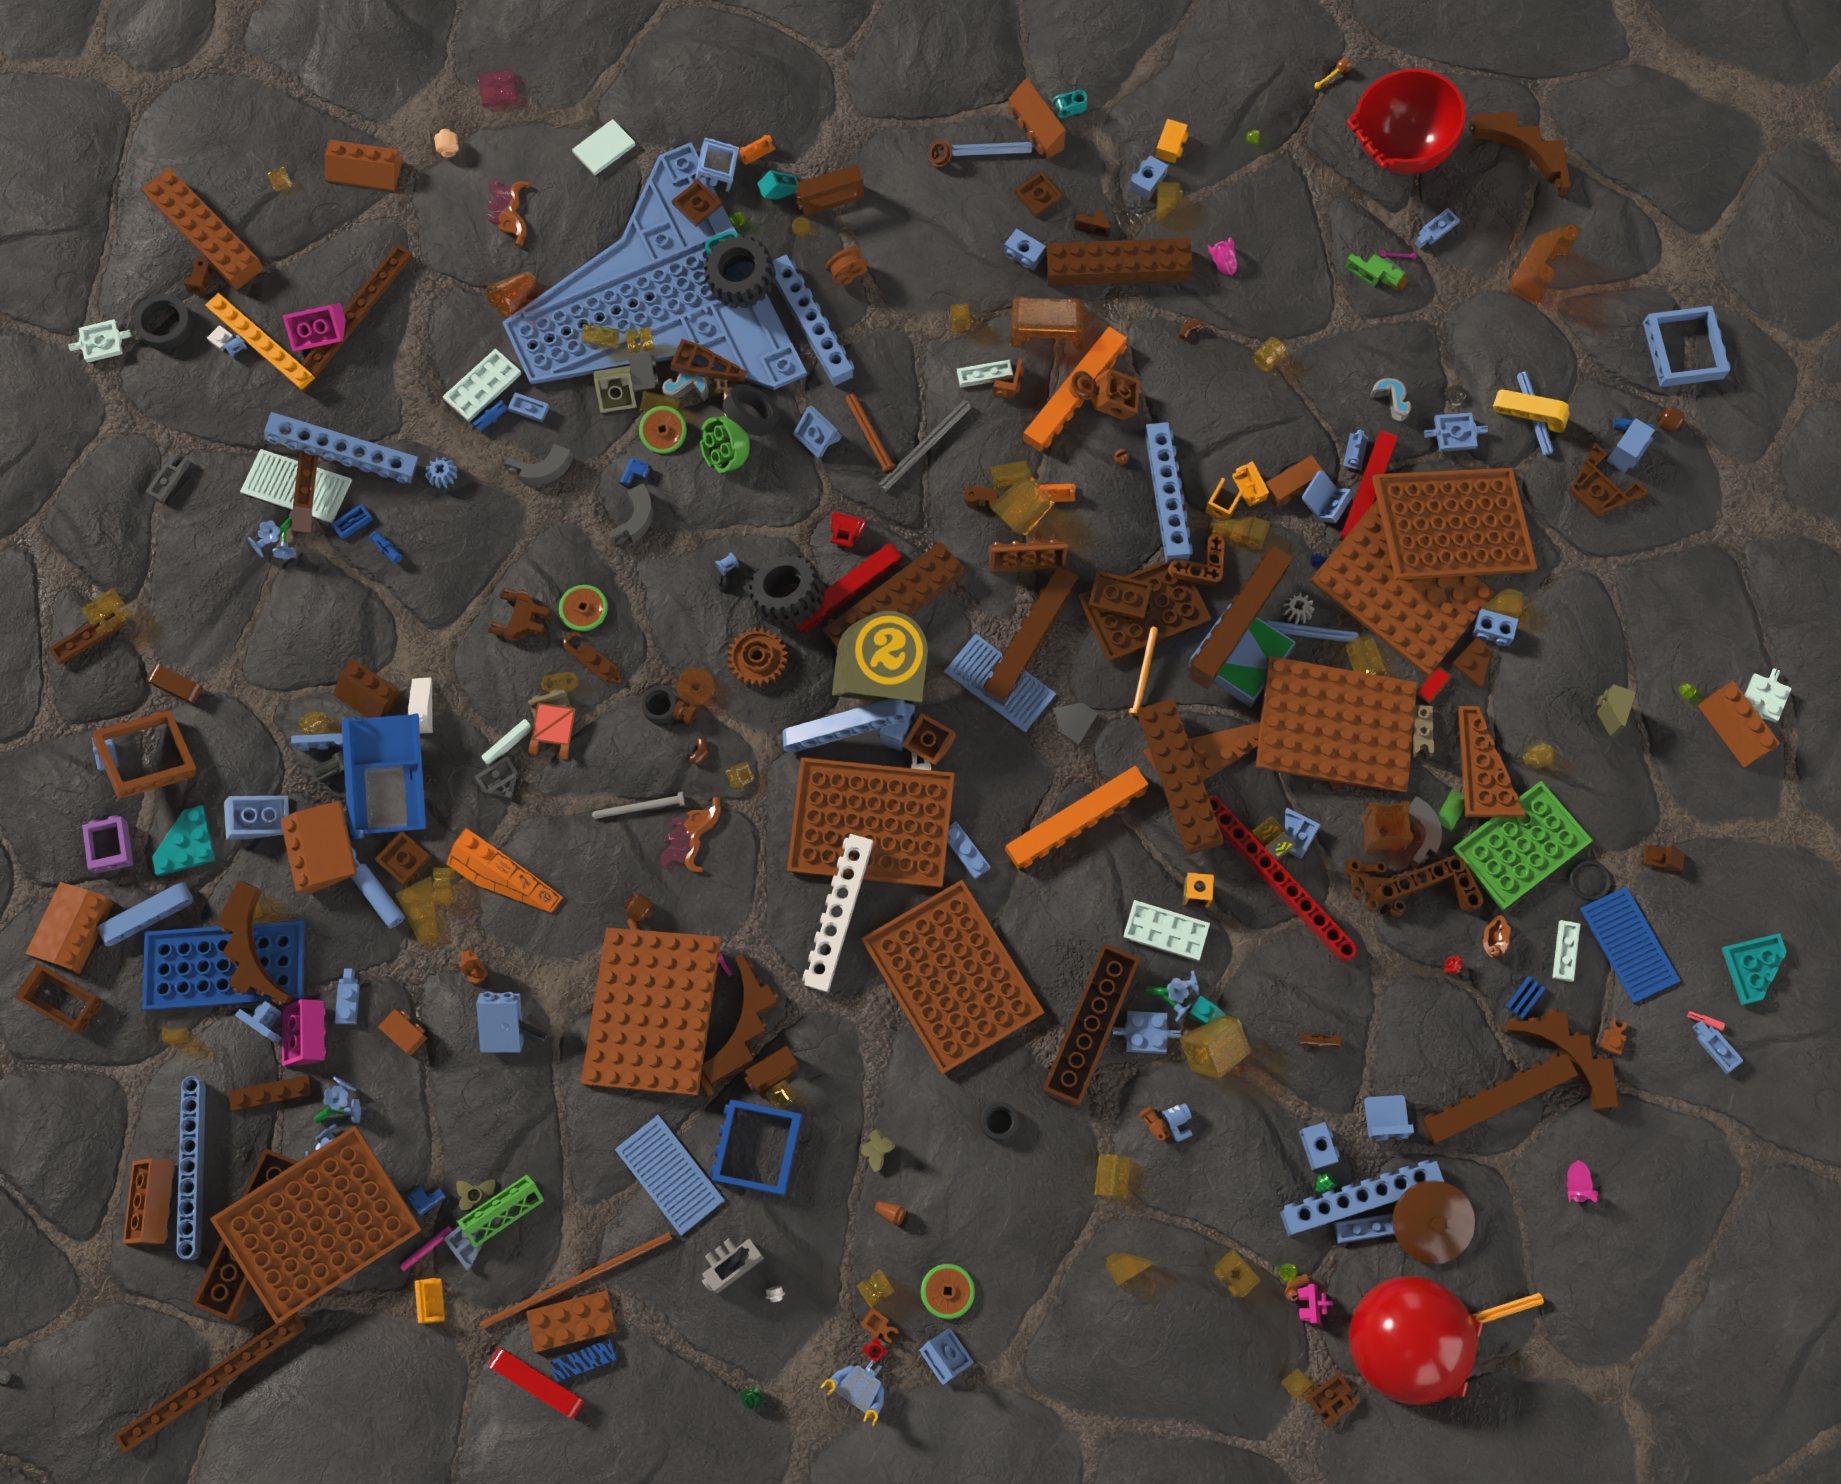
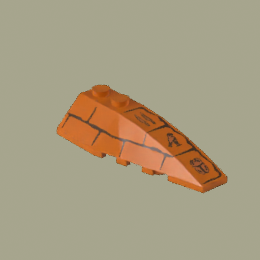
(497, 872)

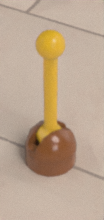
(1343, 66)

